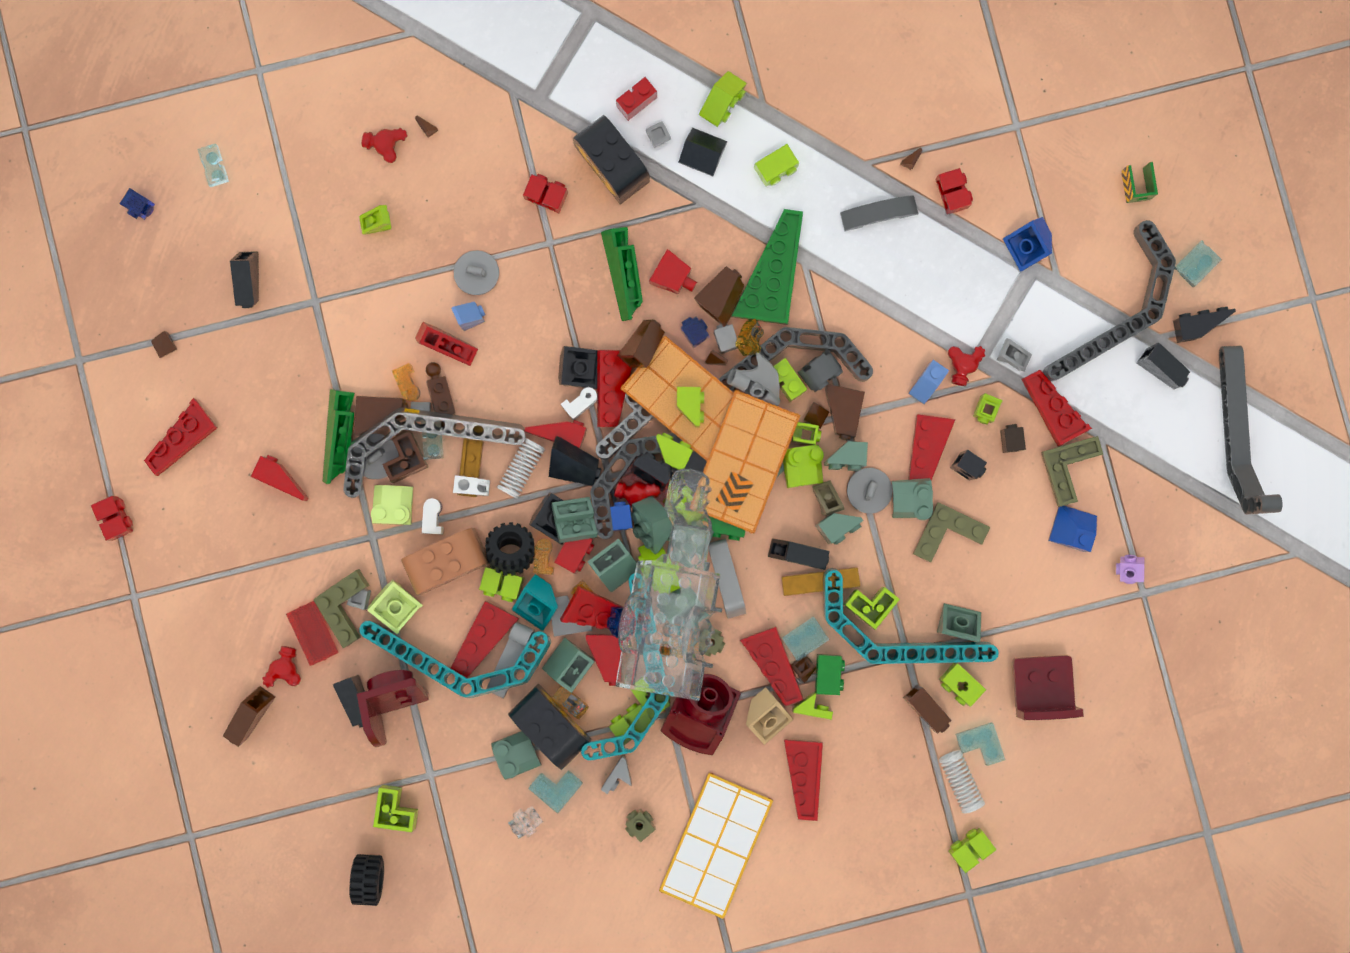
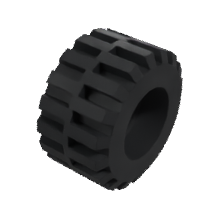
(510, 535)
(366, 880)

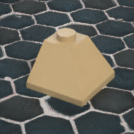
(766, 716)

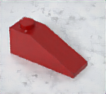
(445, 343)
(571, 432)
(275, 475)

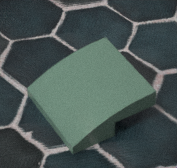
(574, 519)

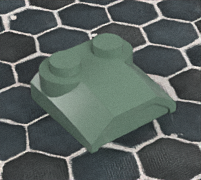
(912, 498)
(515, 755)

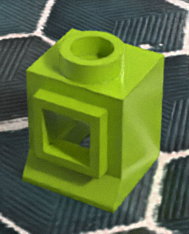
(983, 417)
(815, 435)

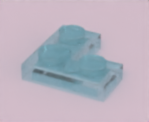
(983, 738)
(555, 795)

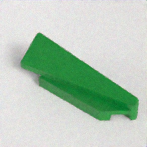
(623, 271)
(337, 433)

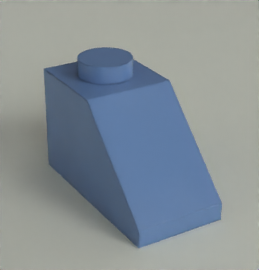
(468, 315)
(928, 381)

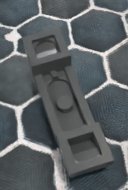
(879, 211)

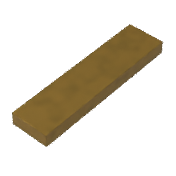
(471, 457)
(814, 582)

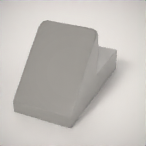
(1014, 355)
(620, 771)

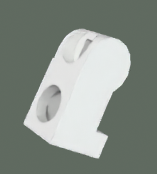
(583, 402)
(471, 486)
(430, 521)

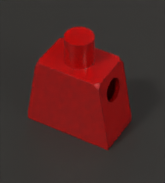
(672, 274)

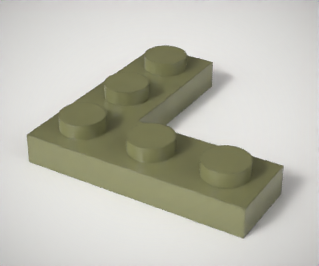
(1056, 466)
(943, 519)
(330, 606)

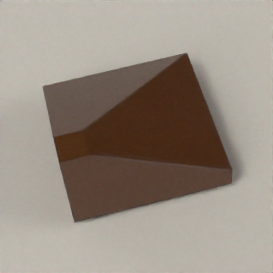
(427, 128)
(910, 161)
(163, 344)
(716, 359)
(816, 415)
(804, 668)

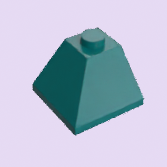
(536, 602)

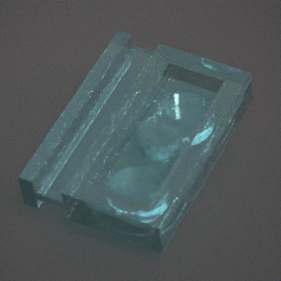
(1197, 263)
(805, 638)

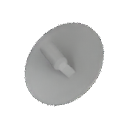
(476, 272)
(381, 455)
(869, 490)

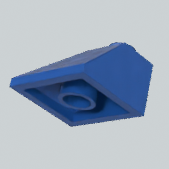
(1030, 243)
(1074, 529)

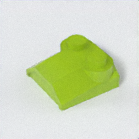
(803, 466)

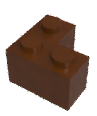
(409, 461)

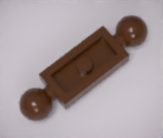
(439, 391)

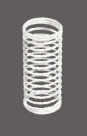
(512, 492)
(955, 756)

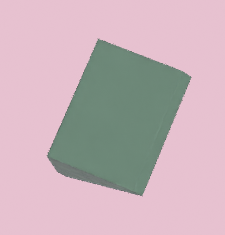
(960, 623)

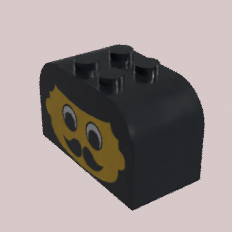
(612, 159)
(549, 727)

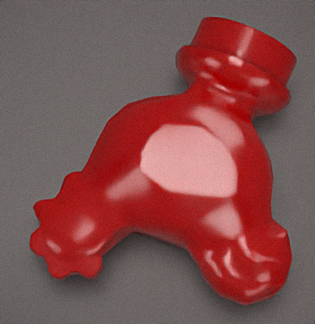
(384, 142)
(964, 363)
(636, 491)
(283, 669)

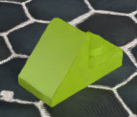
(375, 220)
(807, 707)

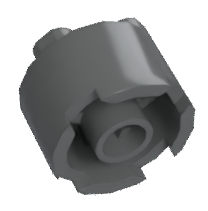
(820, 370)

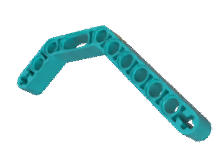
(901, 648)
(444, 671)
(631, 732)

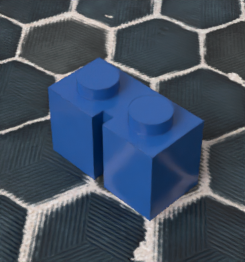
(621, 516)

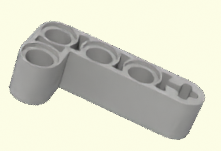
(622, 428)
(728, 581)
(517, 641)

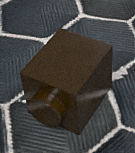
(1013, 439)

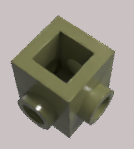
(719, 644)
(642, 831)

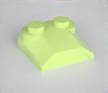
(392, 505)
(394, 606)

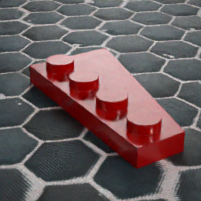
(611, 375)
(1054, 409)
(186, 433)
(928, 445)
(588, 609)
(486, 632)
(771, 657)
(805, 773)

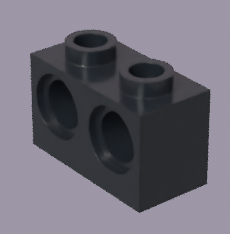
(969, 465)

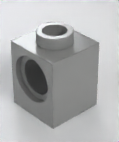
(725, 338)

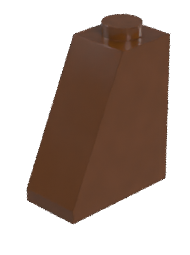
(721, 295)
(642, 344)
(374, 409)
(845, 409)
(927, 709)
(248, 716)

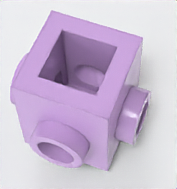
(1130, 569)

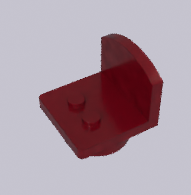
(1045, 688)
(386, 694)
(703, 722)

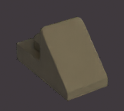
(827, 498)

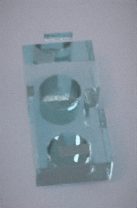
(210, 158)
(433, 447)

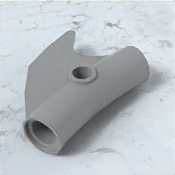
(759, 382)

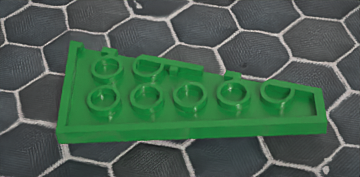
(772, 281)

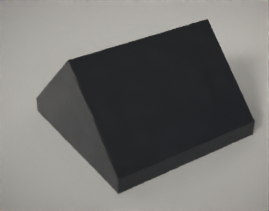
(702, 151)

